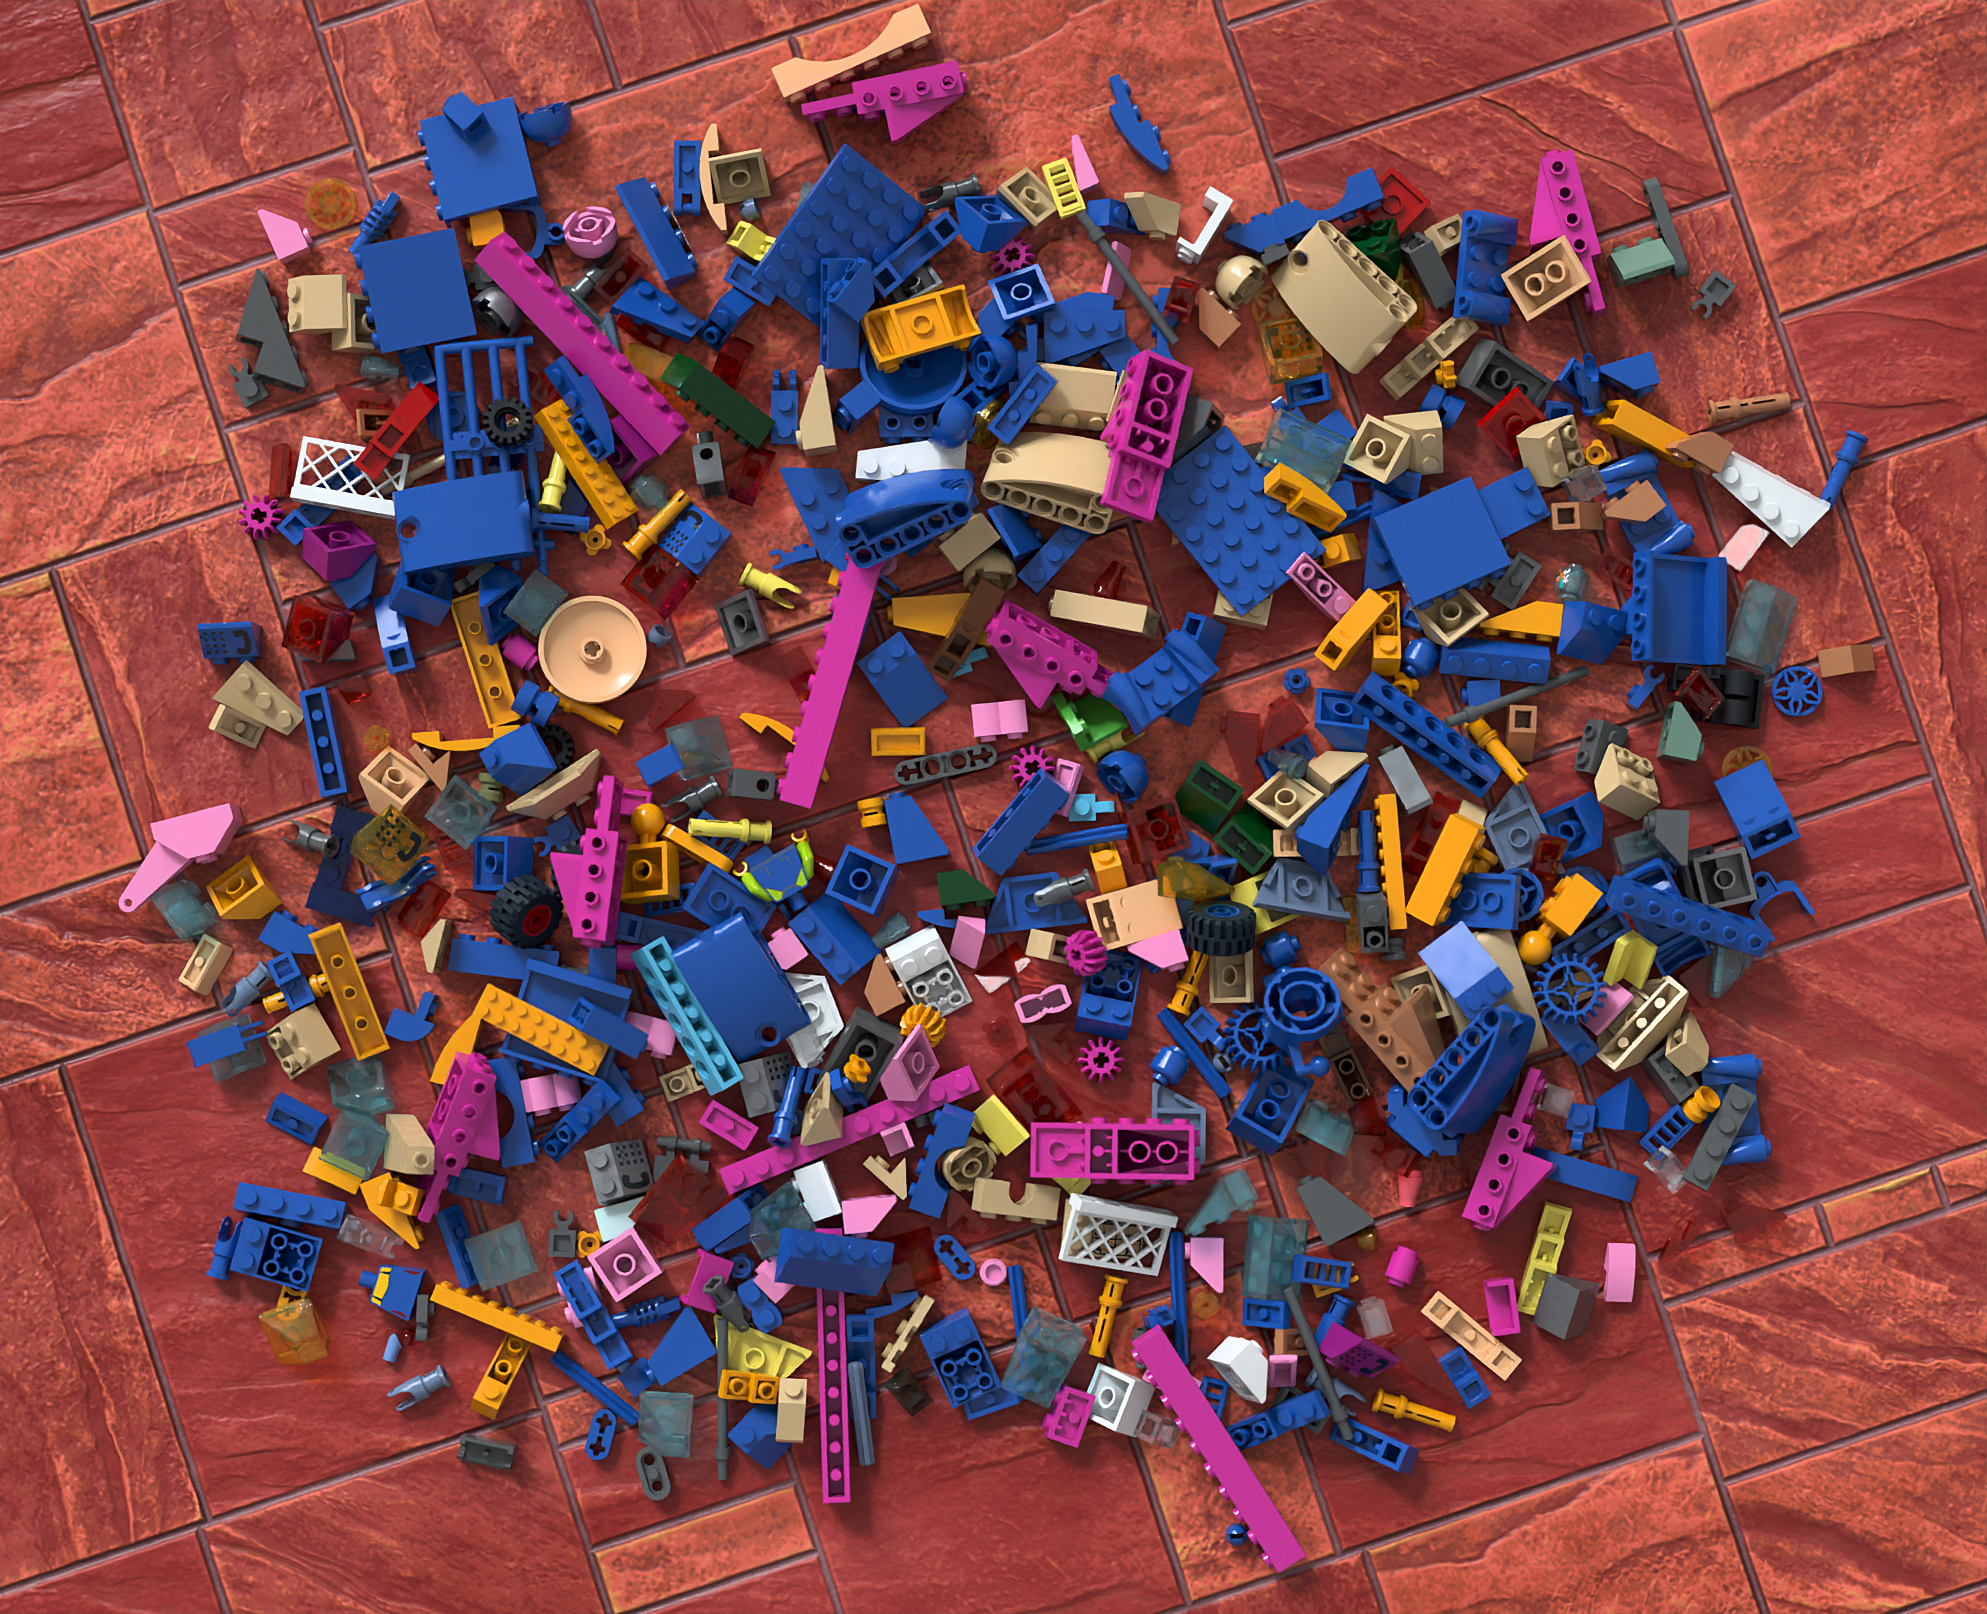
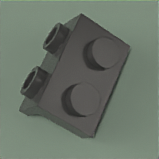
(1594, 744)

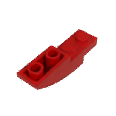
(396, 430)

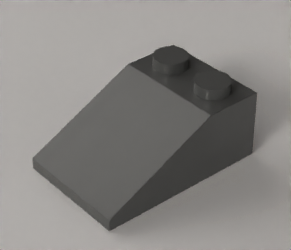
(1495, 372)
(870, 1040)

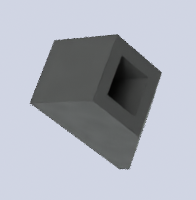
(1372, 921)

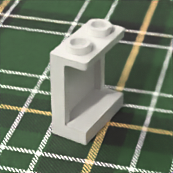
(1220, 206)

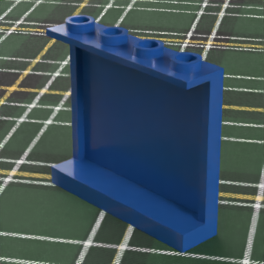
(481, 171)
(415, 290)
(1442, 543)
(1679, 609)
(556, 992)

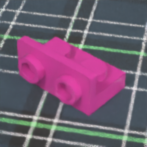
(1068, 1415)

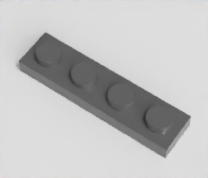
(1718, 1137)

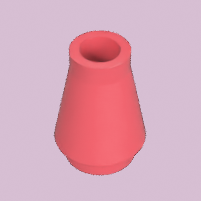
(1410, 1187)

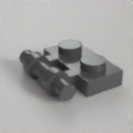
(1515, 582)
(673, 1143)

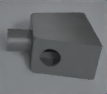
(709, 466)
(743, 784)

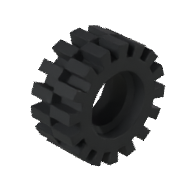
(500, 409)
(565, 741)

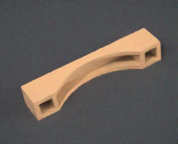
(800, 76)

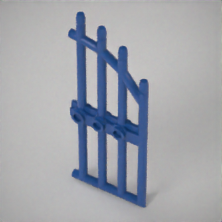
(475, 442)

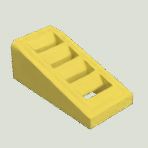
(1059, 172)

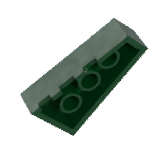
(718, 400)

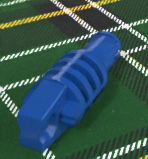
(376, 222)
(647, 1312)

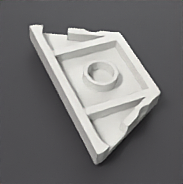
(819, 1004)

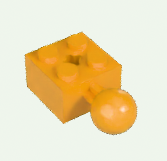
(650, 857)
(1558, 918)

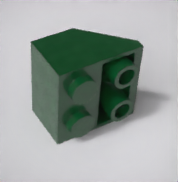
(1379, 243)
(1207, 796)
(1247, 838)
(961, 888)

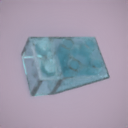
(1226, 1195)
(1042, 1357)

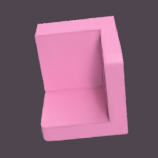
(897, 1138)

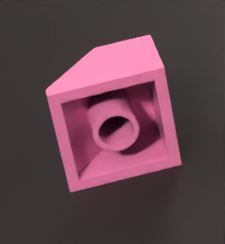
(910, 1068)
(865, 1213)
(625, 1264)

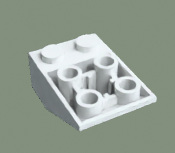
(928, 972)

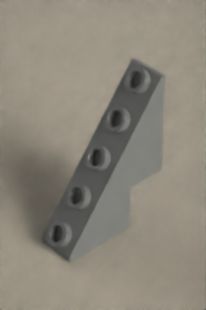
(263, 330)

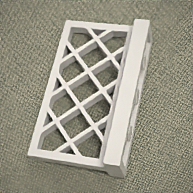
(340, 499)
(1125, 1213)

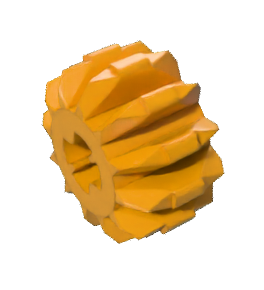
(931, 1021)

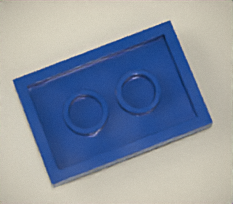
(721, 896)
(1487, 901)

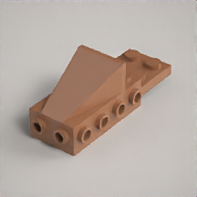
(1377, 1011)

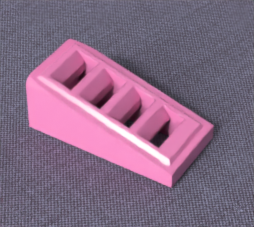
(1084, 171)
(1282, 1370)

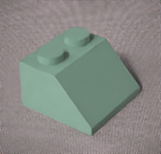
(1639, 262)
(1679, 736)

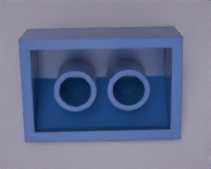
(834, 937)

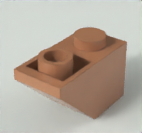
(1214, 321)
(1703, 450)
(1636, 506)
(1575, 517)
(1520, 731)
(882, 988)

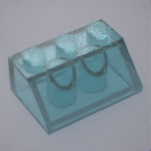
(1304, 448)
(1760, 626)
(1271, 1254)

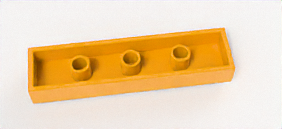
(595, 480)
(484, 663)
(1391, 860)
(349, 991)
(541, 1029)
(497, 1316)

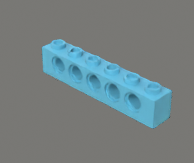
(687, 1017)

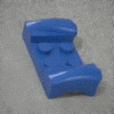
(1480, 264)
(1662, 531)
(1161, 681)
(1673, 945)
(1743, 1071)

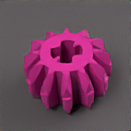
(1009, 248)
(254, 525)
(1030, 759)
(1086, 953)
(1107, 1066)

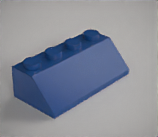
(656, 231)
(832, 1261)

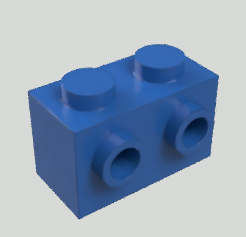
(901, 426)

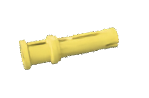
(553, 487)
(743, 830)

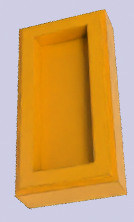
(898, 741)

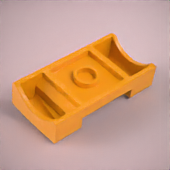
(919, 327)

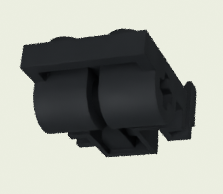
(1741, 691)

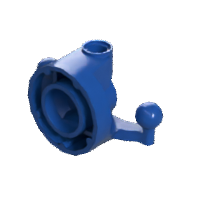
(1295, 991)

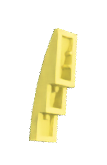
(1543, 1254)

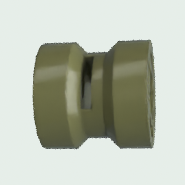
(488, 782)

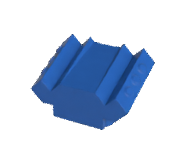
(1413, 1129)

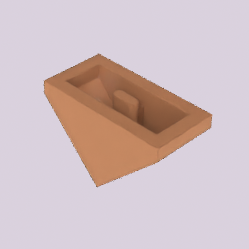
(370, 421)
(1846, 660)

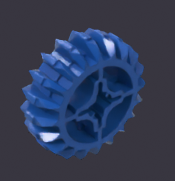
(1573, 1012)
(1247, 1036)

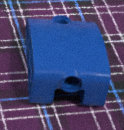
(898, 504)
(464, 522)
(741, 985)
(1482, 1079)

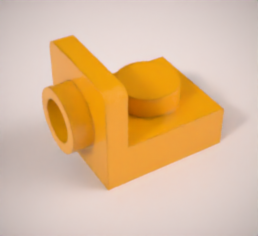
(400, 1196)

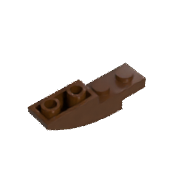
(966, 629)
(1344, 1064)

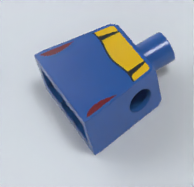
(394, 1288)

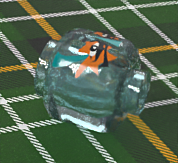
(1571, 583)

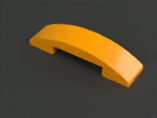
(761, 723)
(435, 740)

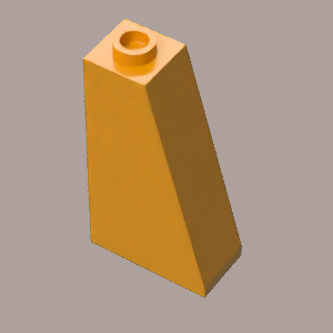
(1639, 429)
(930, 614)

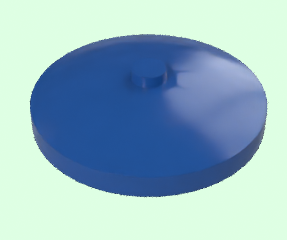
(920, 382)

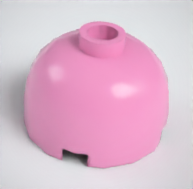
(591, 232)

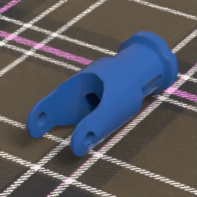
(1588, 386)
(224, 1250)
(1337, 1313)

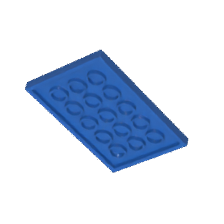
(845, 215)
(1229, 525)

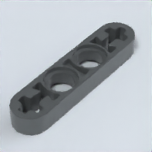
(1664, 225)
(946, 768)

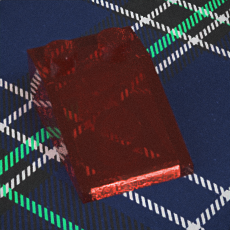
(1032, 1091)
(678, 1201)

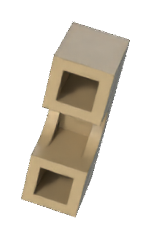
(993, 1198)

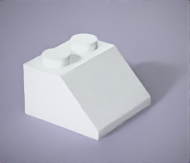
(817, 1190)
(1242, 1367)
(1118, 1399)

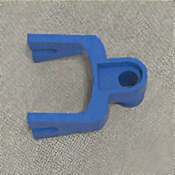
(544, 229)
(1769, 890)

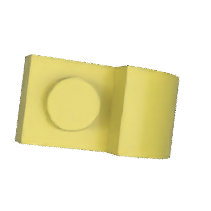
(750, 241)

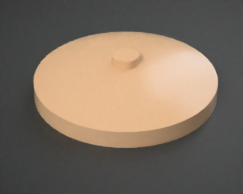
(592, 649)

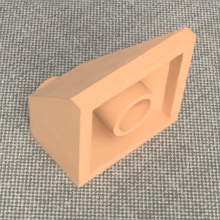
(392, 781)

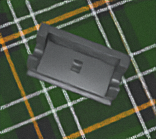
(1667, 1077)
(487, 1451)

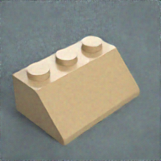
(1078, 399)

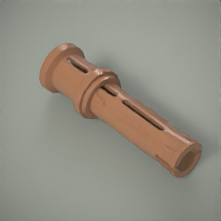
(1735, 408)

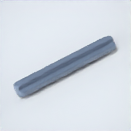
(860, 1413)

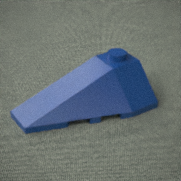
(1322, 830)

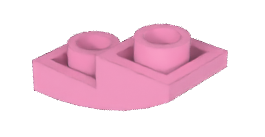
(1620, 1272)

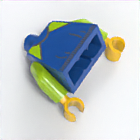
(782, 874)

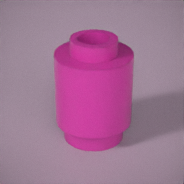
(521, 652)
(623, 958)
(1402, 1266)

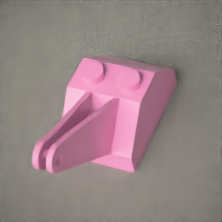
(178, 844)

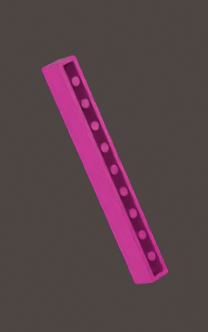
(582, 343)
(829, 684)
(854, 1128)
(833, 1391)
(1218, 1449)

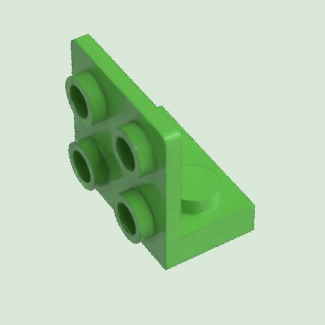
(1089, 719)

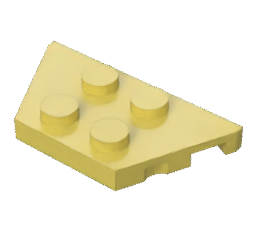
(762, 1352)

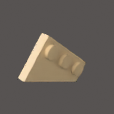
(259, 699)
(905, 1331)

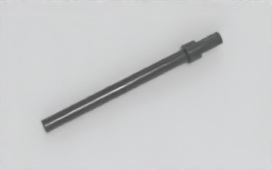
(1097, 236)
(1472, 712)
(1338, 1411)
(722, 1450)

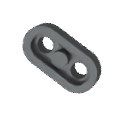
(653, 1472)

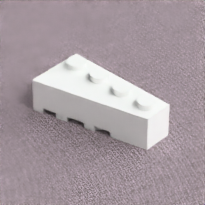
(896, 460)
(1771, 498)

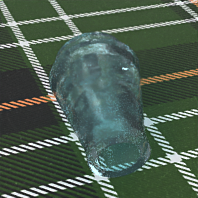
(378, 369)
(1289, 763)
(893, 928)

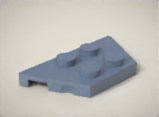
(1513, 829)
(1300, 890)
(1170, 1105)

